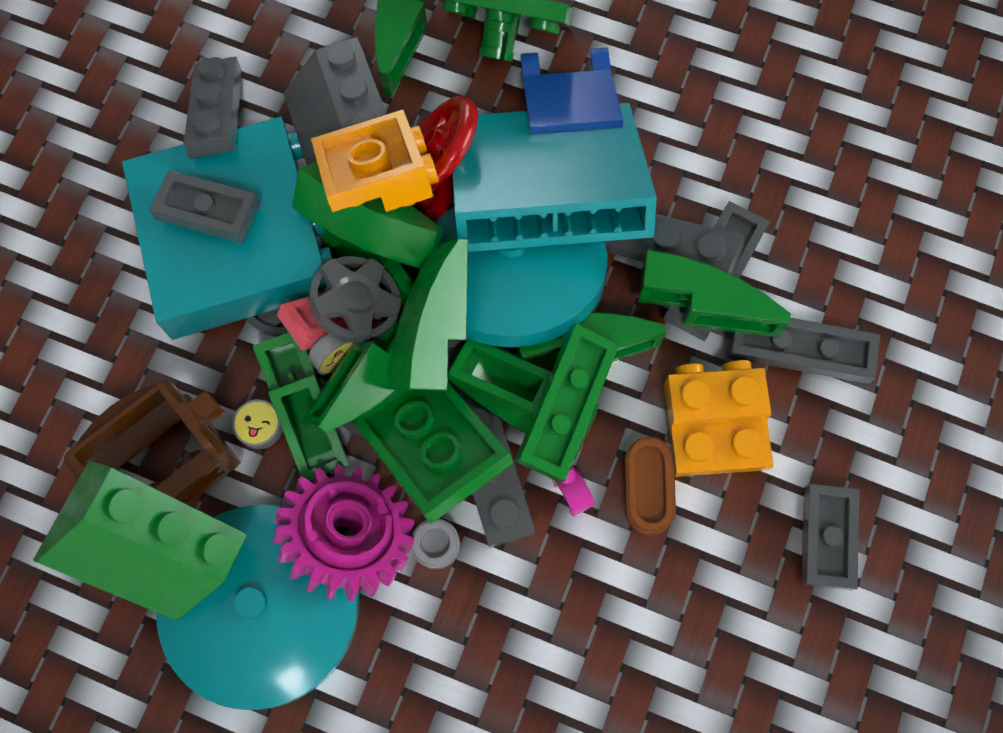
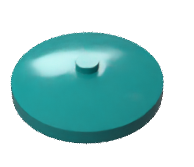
(529, 292)
(259, 632)

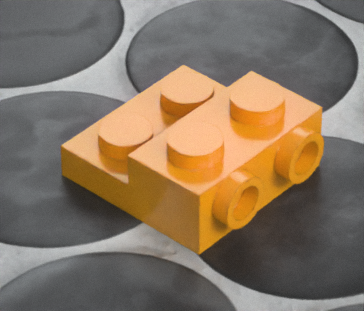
(375, 162)
(718, 419)

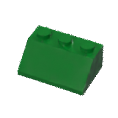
(139, 543)

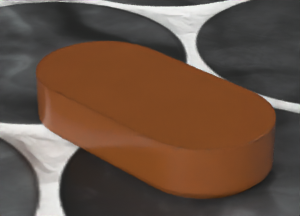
(649, 486)

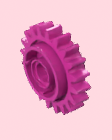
(336, 559)

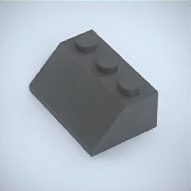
(332, 93)

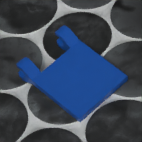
(571, 99)

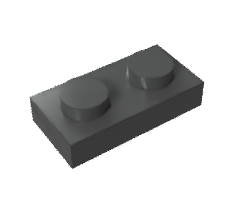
(205, 206)
(830, 537)

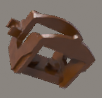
(140, 420)

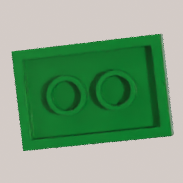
(504, 17)
(433, 447)

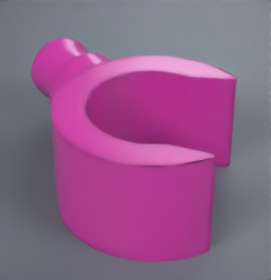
(575, 492)

